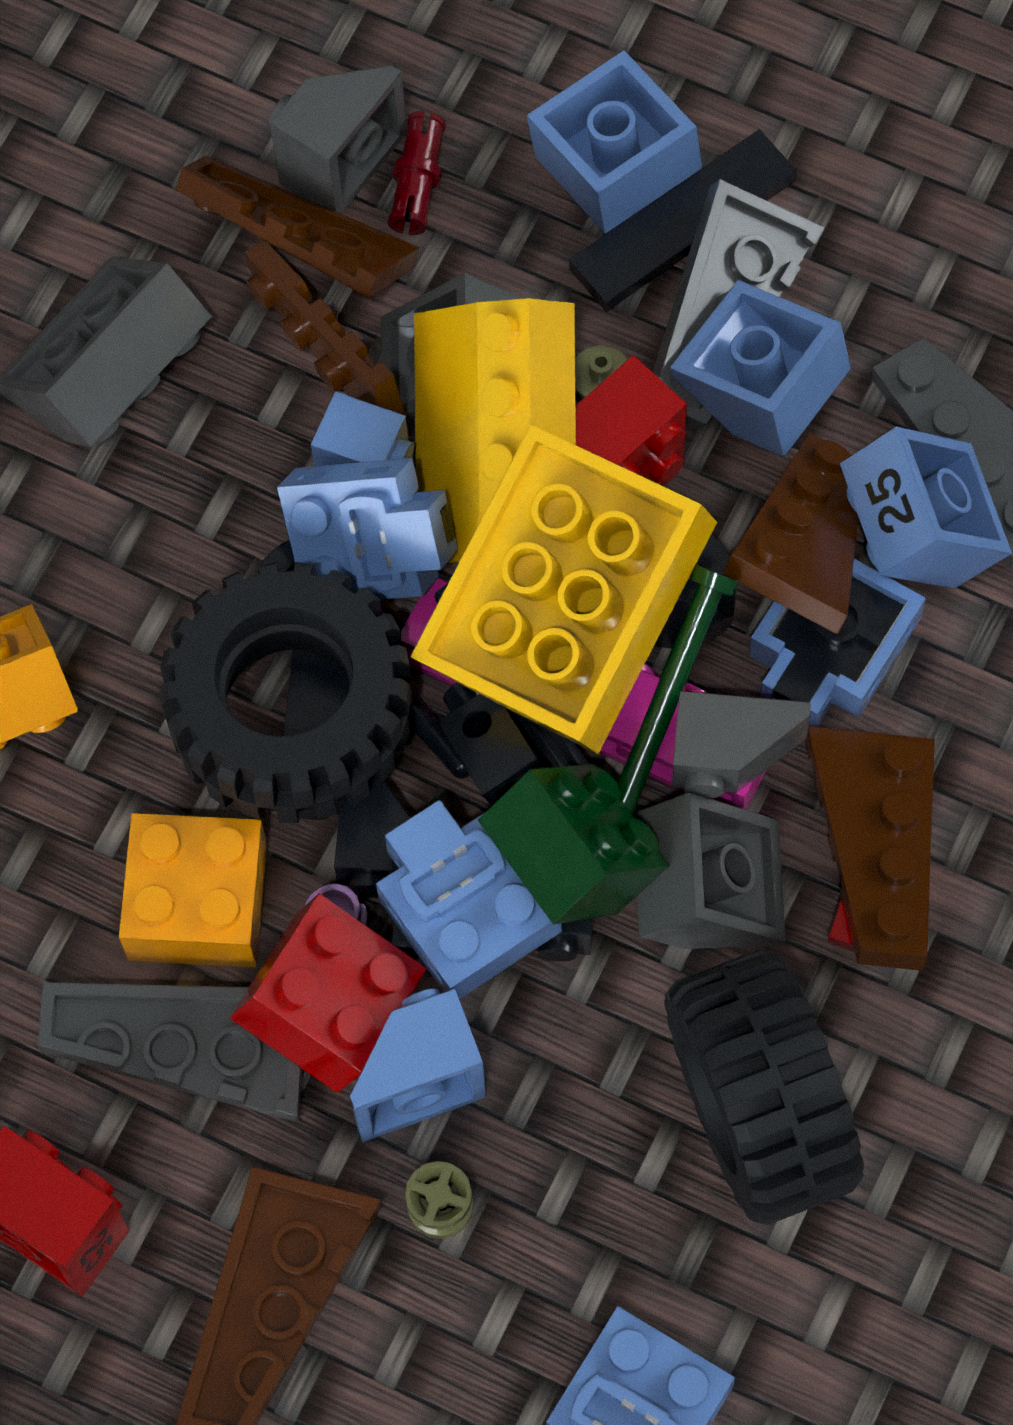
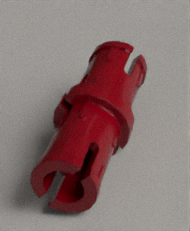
(416, 173)

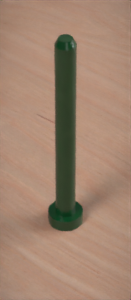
(672, 681)

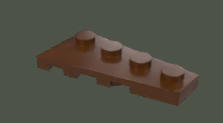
(311, 232)
(340, 357)
(803, 538)
(880, 835)
(273, 1285)

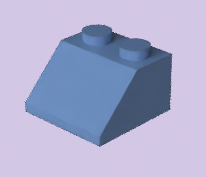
(763, 366)
(418, 1066)

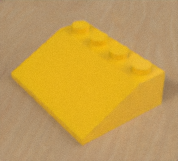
(478, 388)
(565, 588)

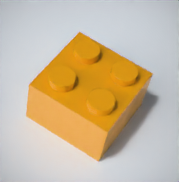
(193, 890)

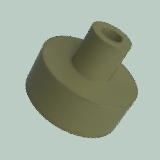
(594, 366)

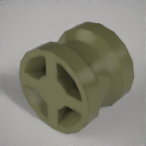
(442, 1186)

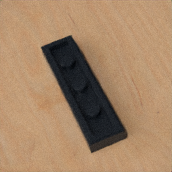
(666, 228)

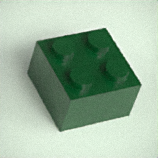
(574, 842)

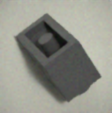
(732, 740)

